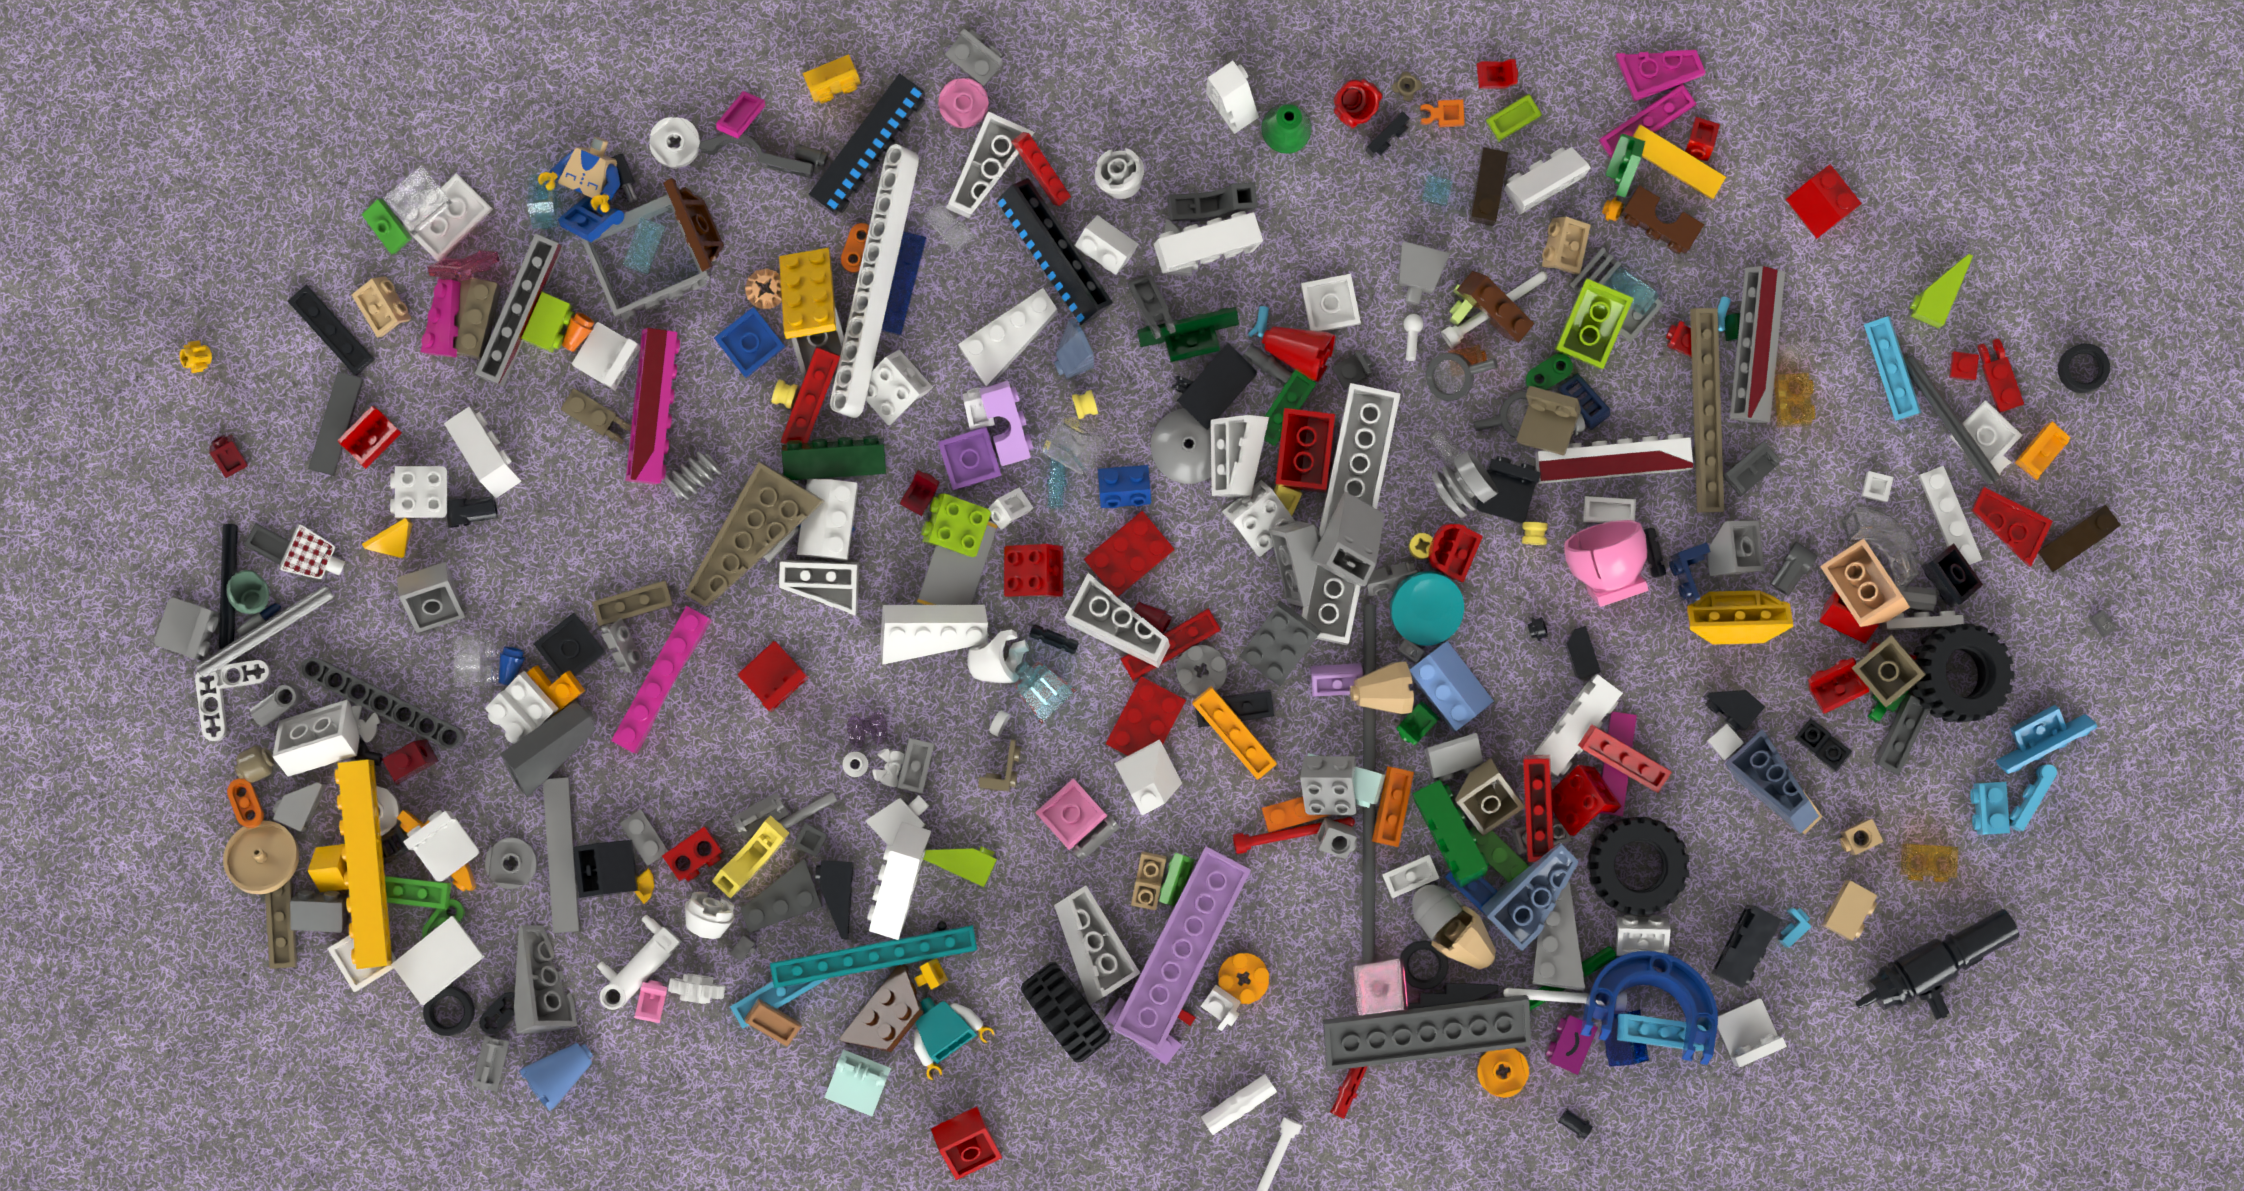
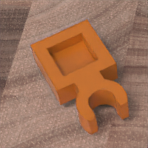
(1448, 113)

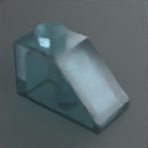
(542, 204)

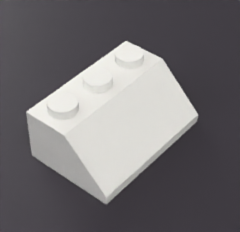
(1546, 179)
(829, 528)
(316, 738)

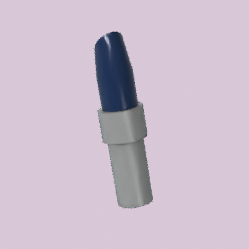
(258, 619)

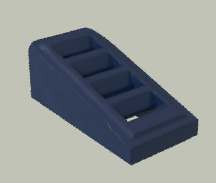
(1604, 410)

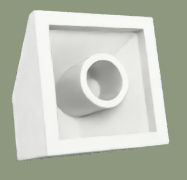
(1149, 776)

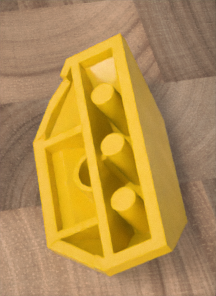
(1739, 617)

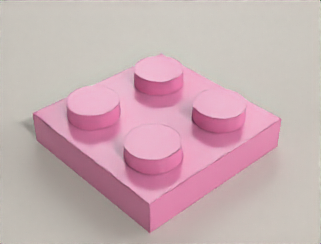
(1071, 814)

